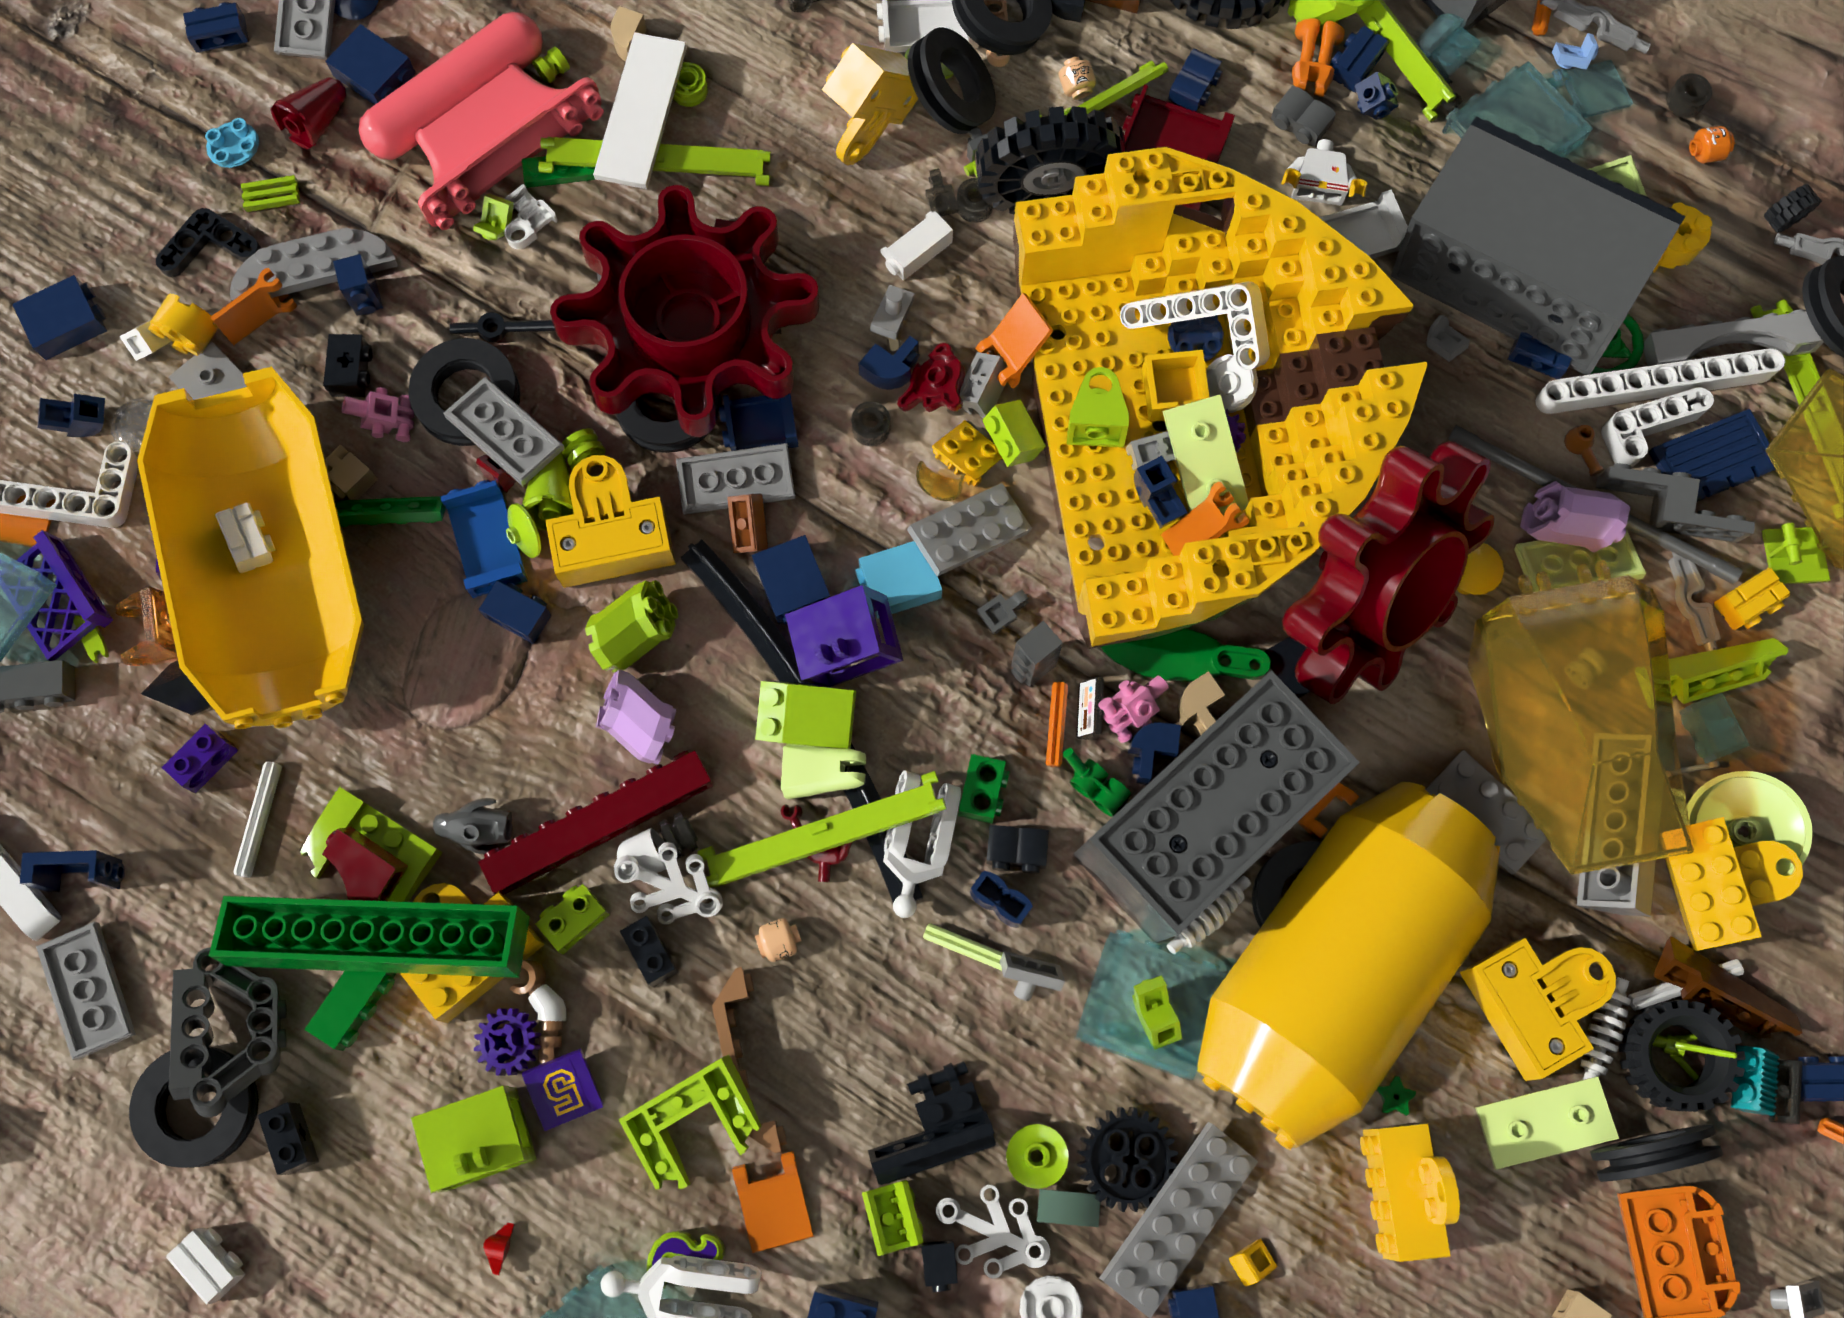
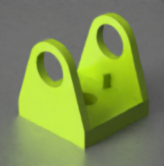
(1098, 415)

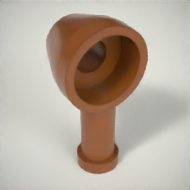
(1582, 446)

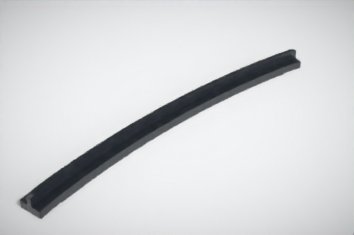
(783, 664)

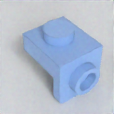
(1574, 56)

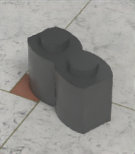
(1303, 116)

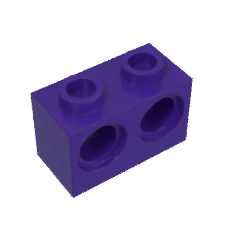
(199, 758)

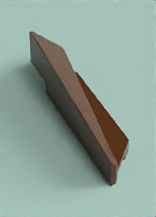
(1723, 991)

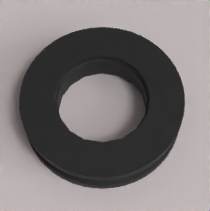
(1000, 35)
(934, 92)
(1824, 302)
(440, 364)
(657, 435)
(1273, 875)
(157, 1138)
(1656, 1153)

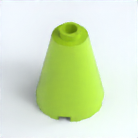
(549, 493)

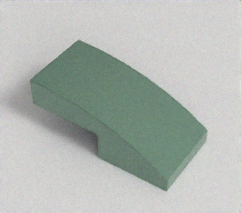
(1068, 1208)

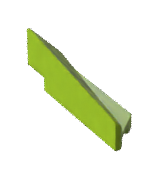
(1722, 669)

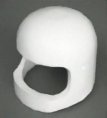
(644, 850)

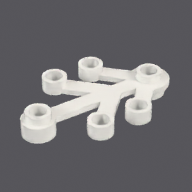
(670, 888)
(997, 1234)

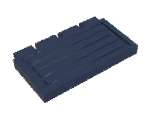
(1717, 454)

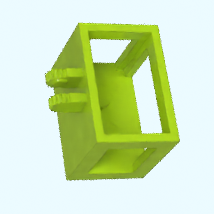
(473, 1138)

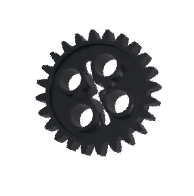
(1100, 1156)

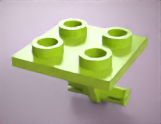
(1795, 554)

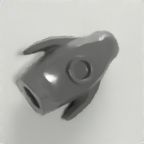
(475, 825)

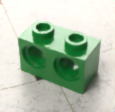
(977, 787)

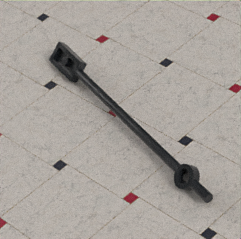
(495, 320)

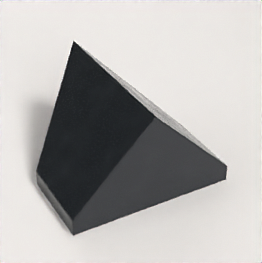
(176, 690)

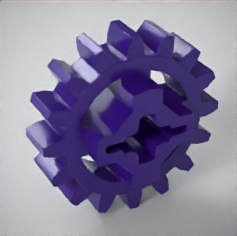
(519, 1038)

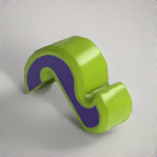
(683, 1244)

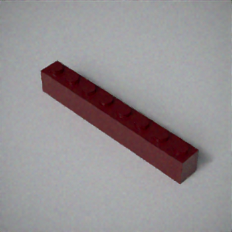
(595, 823)

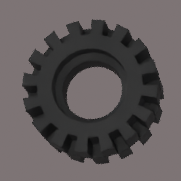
(1792, 208)

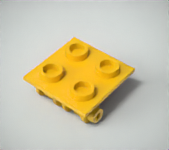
(968, 452)

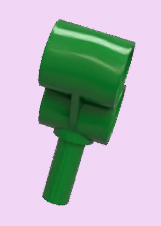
(1092, 783)

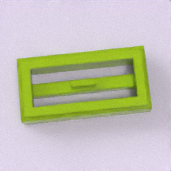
(271, 189)

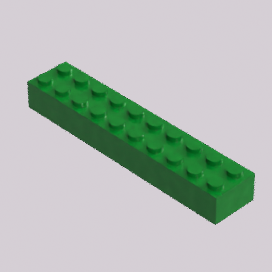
(371, 936)

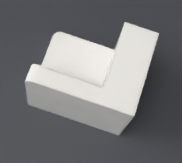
(143, 342)

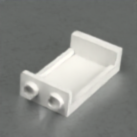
(912, 19)
(1372, 227)

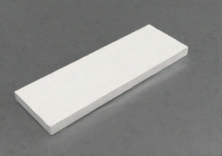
(640, 110)

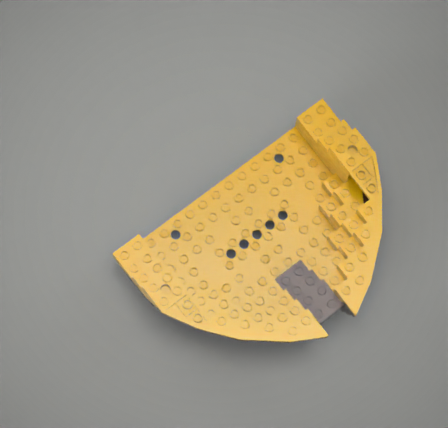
(1320, 401)

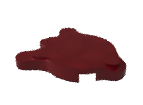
(935, 382)

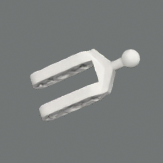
(938, 846)
(691, 1273)

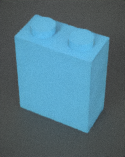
(901, 575)

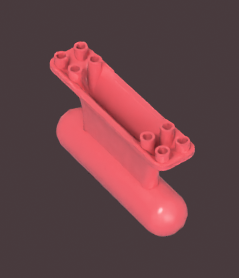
(477, 115)

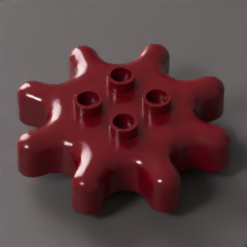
(686, 310)
(1389, 569)

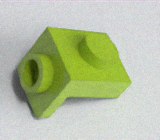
(494, 217)

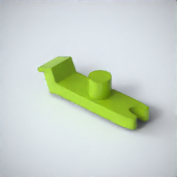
(93, 641)

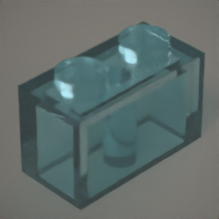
(1713, 728)

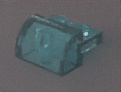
(1447, 43)

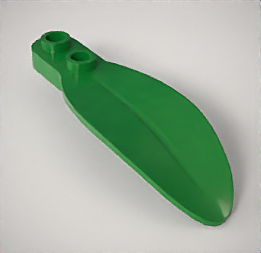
(1187, 656)

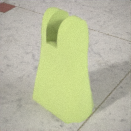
(819, 770)

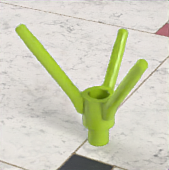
(1678, 1045)

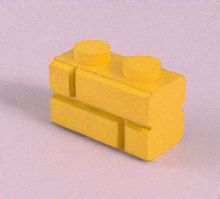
(1751, 599)

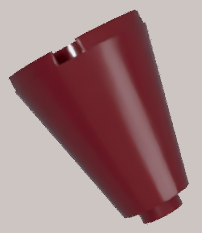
(309, 111)

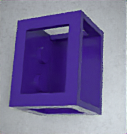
(842, 633)

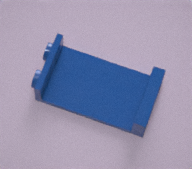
(480, 528)

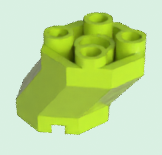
(1325, 9)
(631, 626)

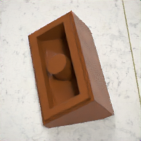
(747, 523)

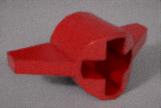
(497, 1247)

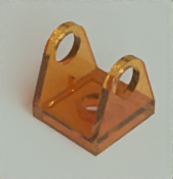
(159, 638)

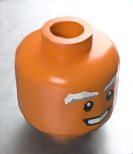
(1712, 144)

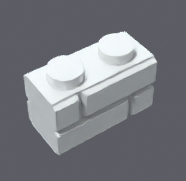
(245, 537)
(206, 1264)

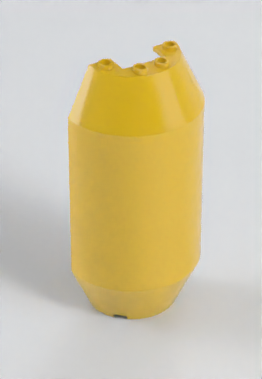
(270, 638)
(1350, 962)

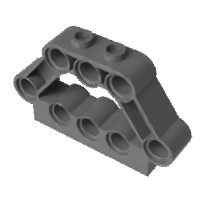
(242, 1069)

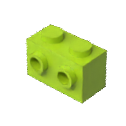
(1013, 433)
(571, 918)

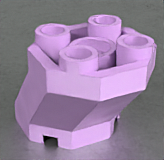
(1576, 517)
(636, 717)

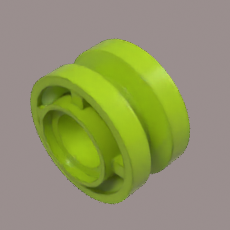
(696, 92)
(581, 445)

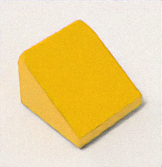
(1253, 1263)

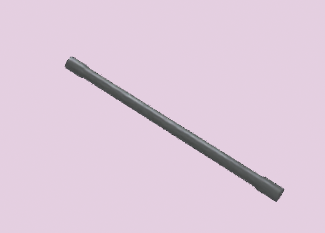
(1714, 565)

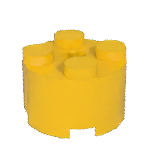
(1689, 238)
(184, 325)

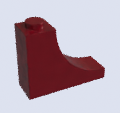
(364, 866)

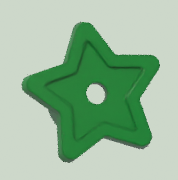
(1387, 1095)

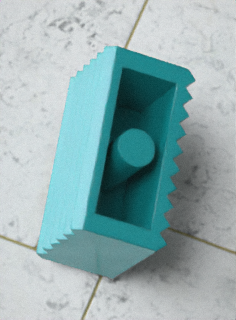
(1758, 1083)

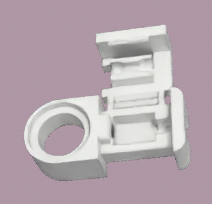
(533, 215)

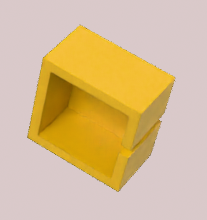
(1173, 381)

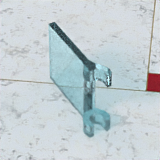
(1593, 89)

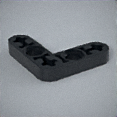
(209, 232)

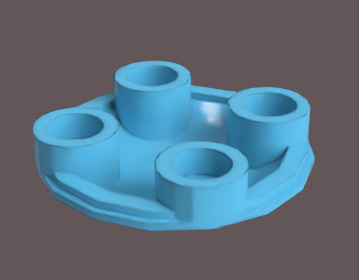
(232, 143)

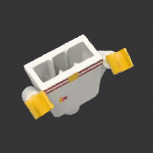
(1323, 176)

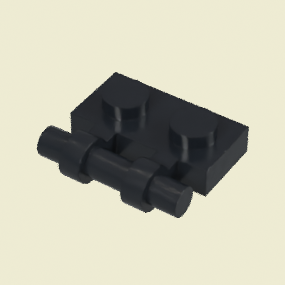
(950, 1105)

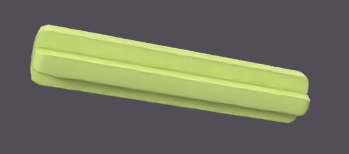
(963, 945)

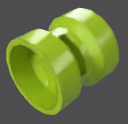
(551, 65)

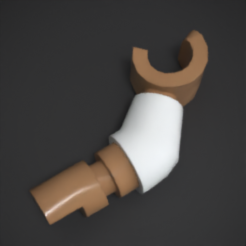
(548, 1006)

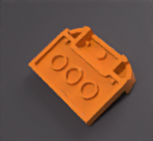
(1679, 1252)

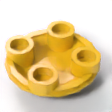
(1482, 571)

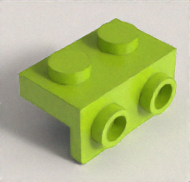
(893, 1217)

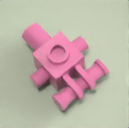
(382, 413)
(1132, 705)

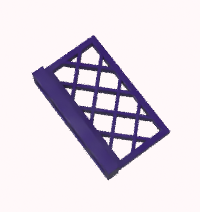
(75, 586)

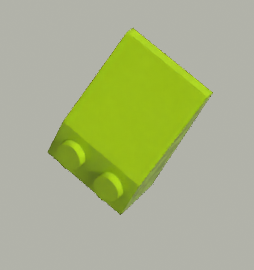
(805, 714)

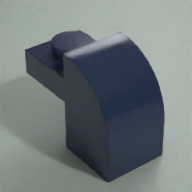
(889, 370)
(78, 418)
(1155, 489)
(1152, 741)

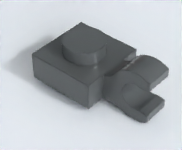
(1000, 612)

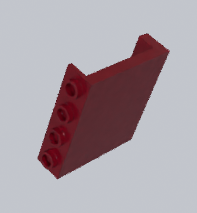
(1172, 126)

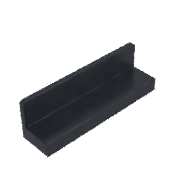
(932, 1147)

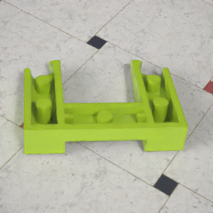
(349, 811)
(648, 1123)

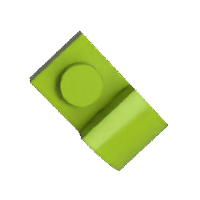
(1156, 1012)

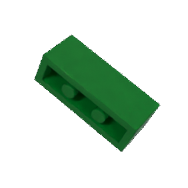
(348, 1007)

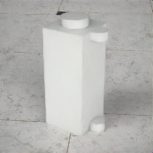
(918, 246)

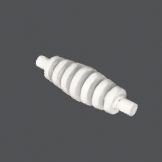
(1212, 917)
(1605, 1031)

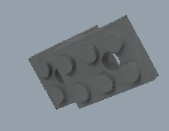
(1675, 503)

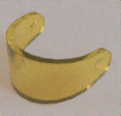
(937, 485)

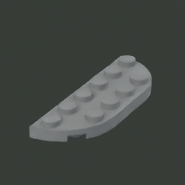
(310, 259)

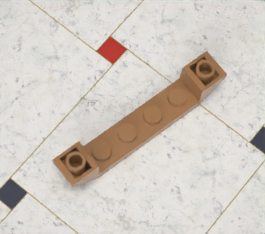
(736, 991)

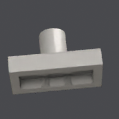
(892, 312)
(1030, 973)
(1801, 1299)

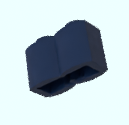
(1195, 80)
(1008, 904)

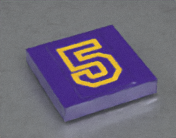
(562, 1089)

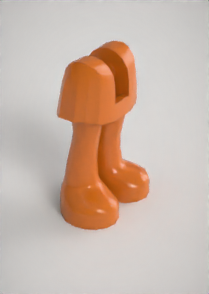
(1321, 71)

